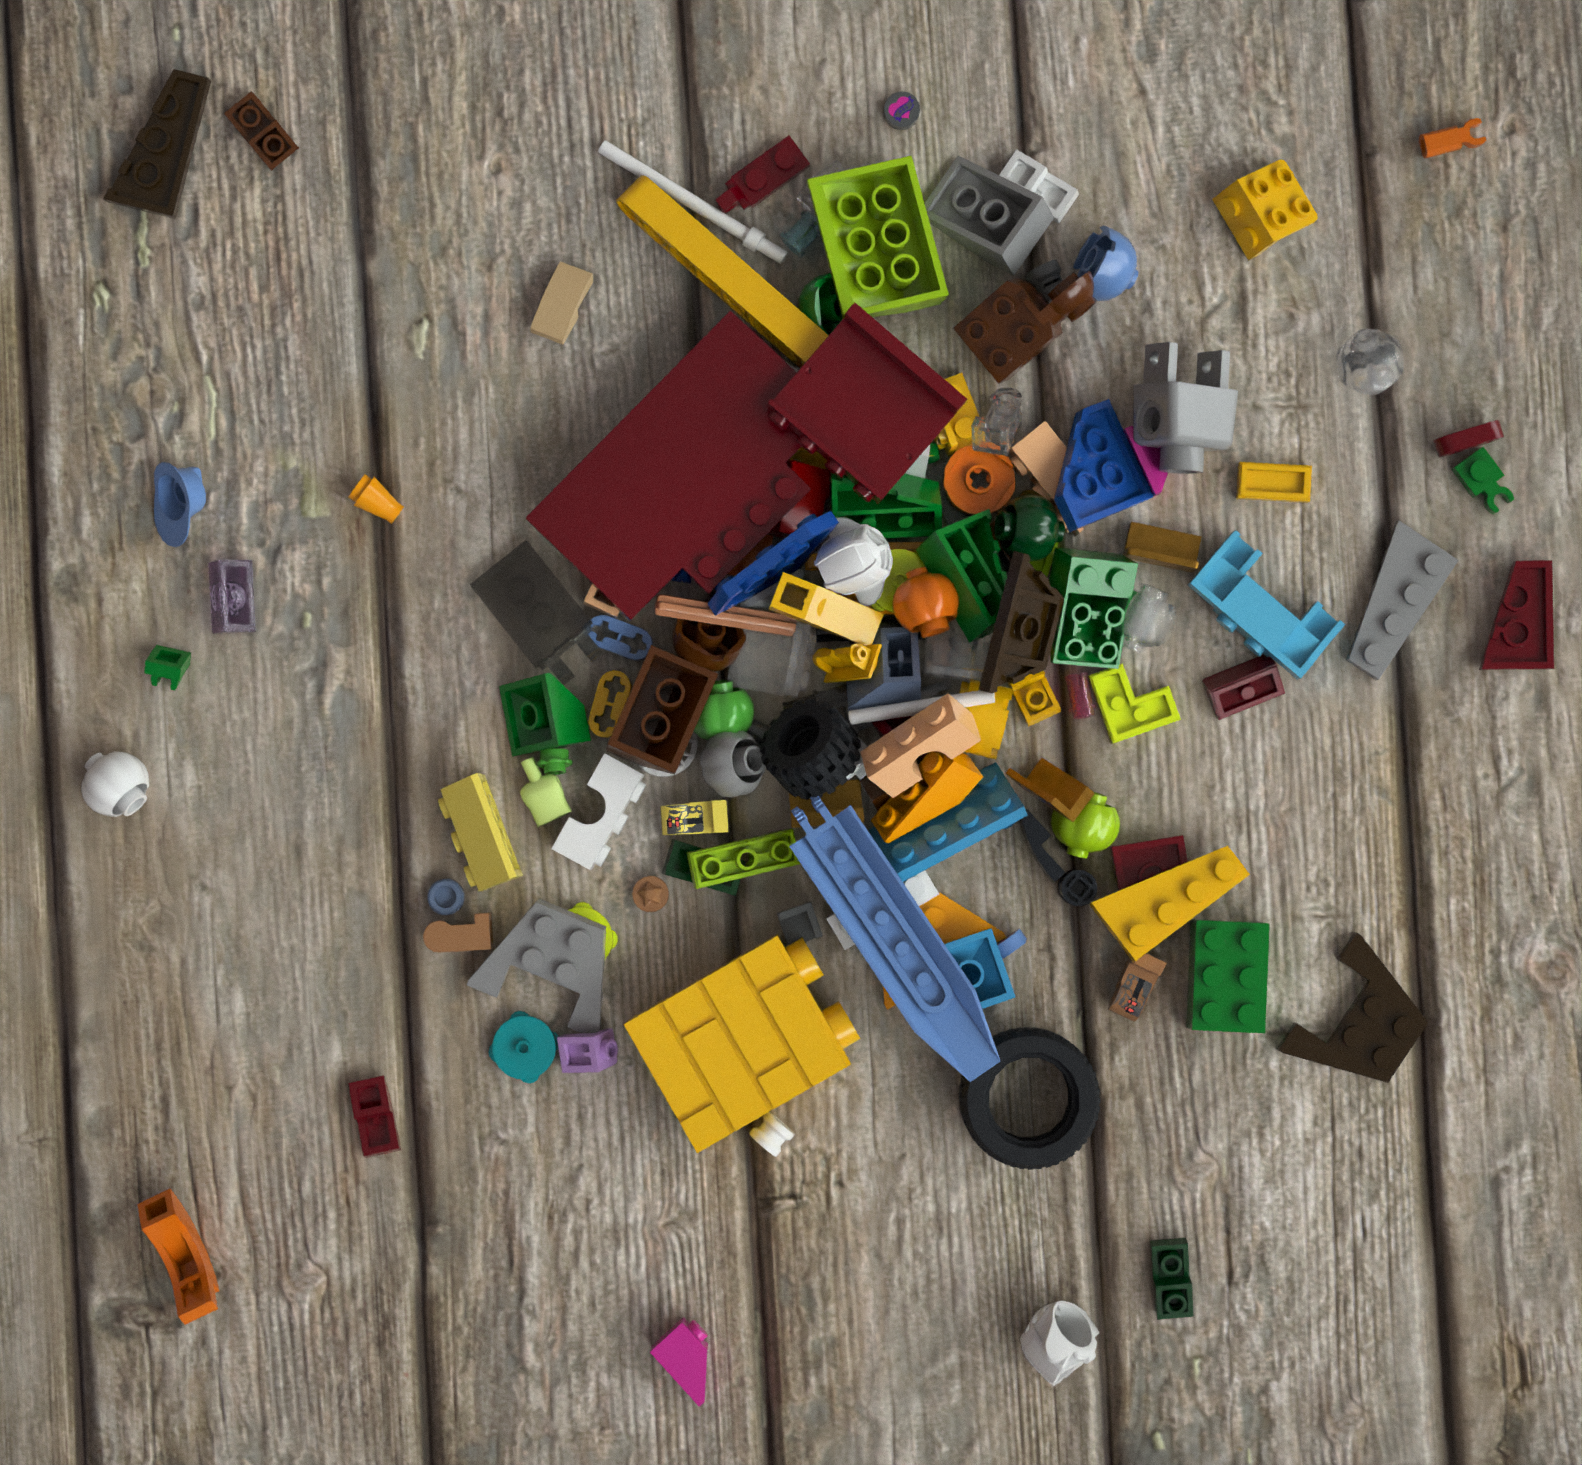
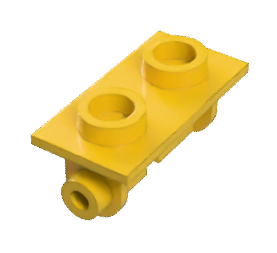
(847, 663)

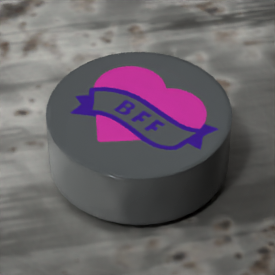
(901, 110)

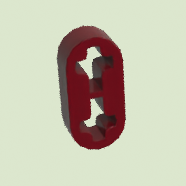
(1468, 438)

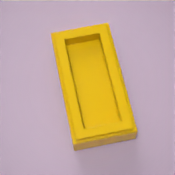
(1273, 482)

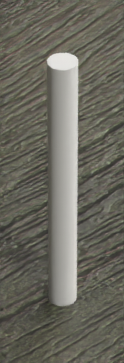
(913, 707)

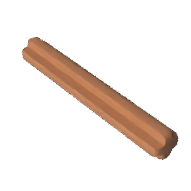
(734, 617)

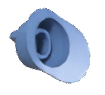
(176, 499)

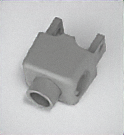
(1182, 415)

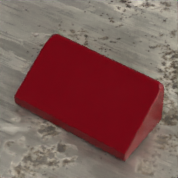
(1243, 686)

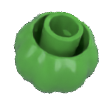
(725, 711)

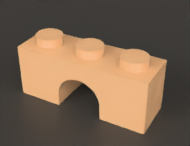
(939, 727)

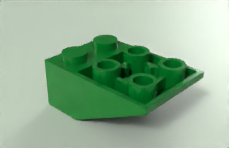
(1089, 587)

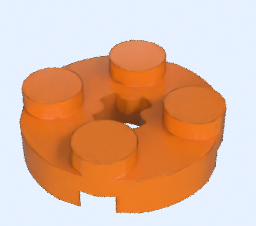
(958, 483)

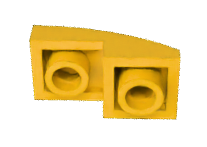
(1035, 698)

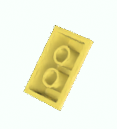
(479, 832)

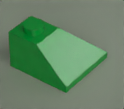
(542, 715)

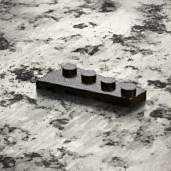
(161, 157)

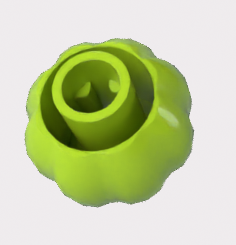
(1092, 829)

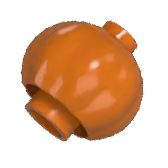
(926, 602)

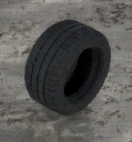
(1076, 1122)

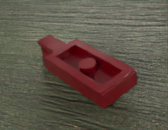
(763, 176)

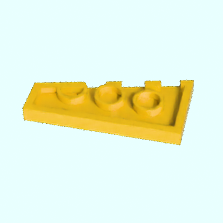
(1162, 904)

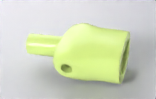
(543, 794)

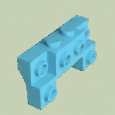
(1258, 615)

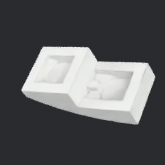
(1035, 177)

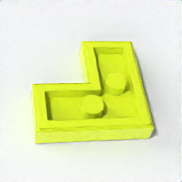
(1126, 714)

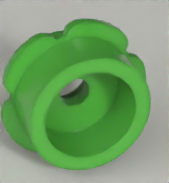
(554, 761)

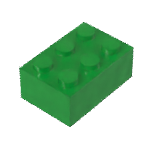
(1227, 976)

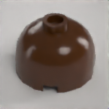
(707, 644)

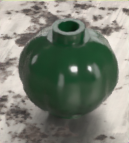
(1029, 527)

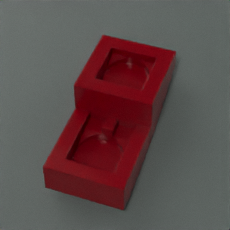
(374, 1116)

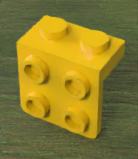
(1265, 208)

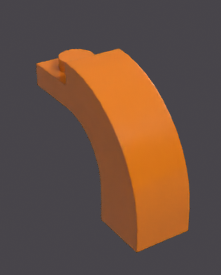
(183, 1253)

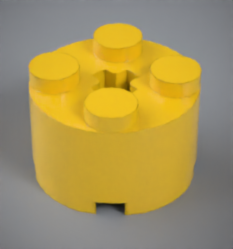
(989, 719)

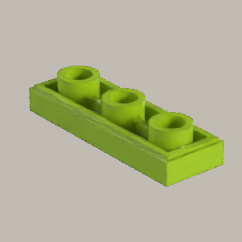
(723, 862)

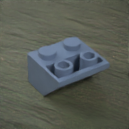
(896, 674)

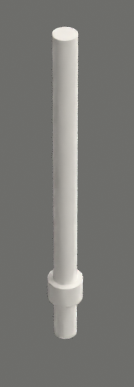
(752, 238)

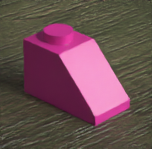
(684, 1357)

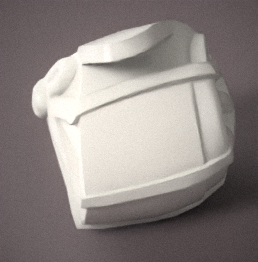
(855, 561)
(1059, 1340)

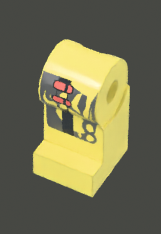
(695, 818)

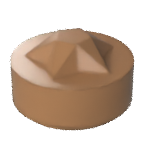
(650, 894)

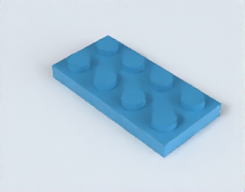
(982, 813)

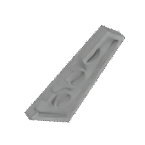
(1404, 588)

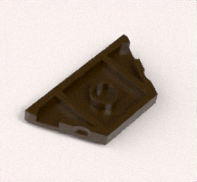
(1022, 626)

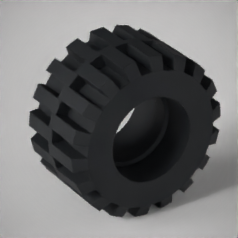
(810, 749)

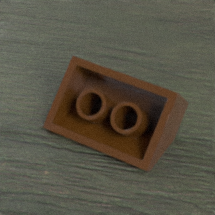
(661, 711)

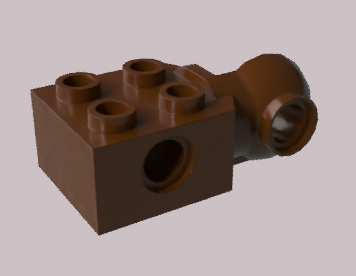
(1021, 323)

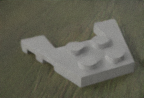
(557, 948)

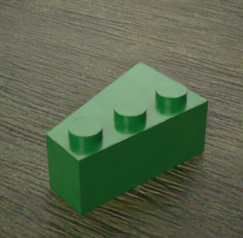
(907, 510)
(971, 562)

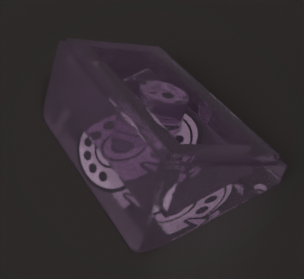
(232, 596)

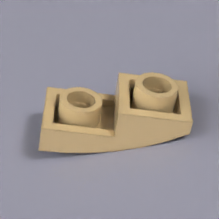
(560, 303)

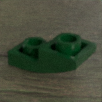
(1171, 1278)

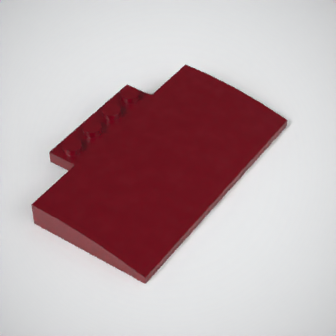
(681, 476)

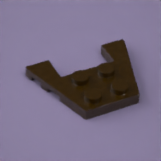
(1374, 1030)

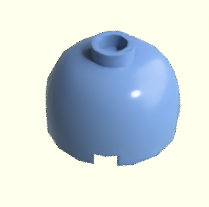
(1111, 262)

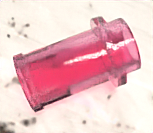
(1080, 696)

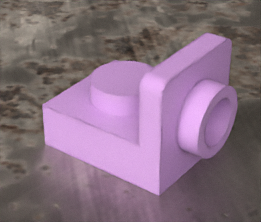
(587, 1051)

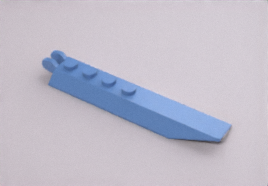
(896, 938)

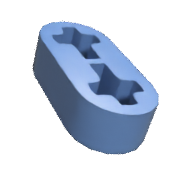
(622, 629)

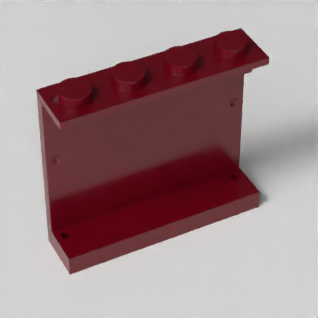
(865, 405)

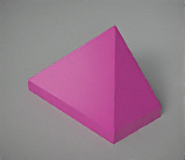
(1149, 462)

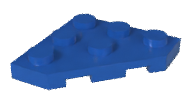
(1098, 469)
(772, 561)

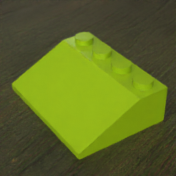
(878, 238)

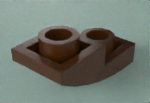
(261, 130)

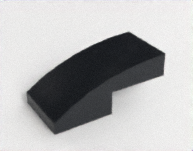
(1035, 836)

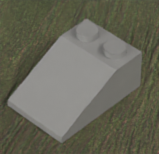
(988, 214)

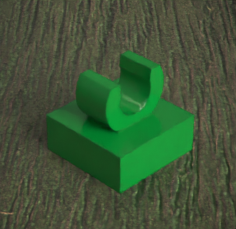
(167, 663)

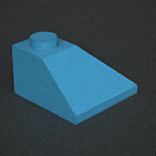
(983, 966)

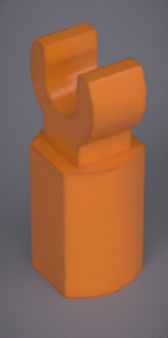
(1450, 139)

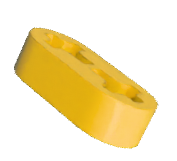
(601, 701)

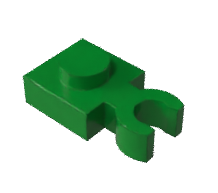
(1479, 475)

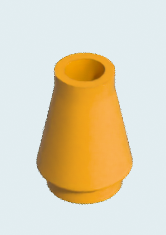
(375, 499)

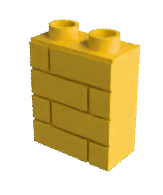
(742, 1040)

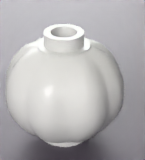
(115, 784)

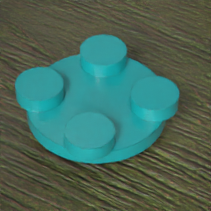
(524, 1047)

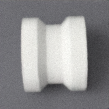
(771, 1134)

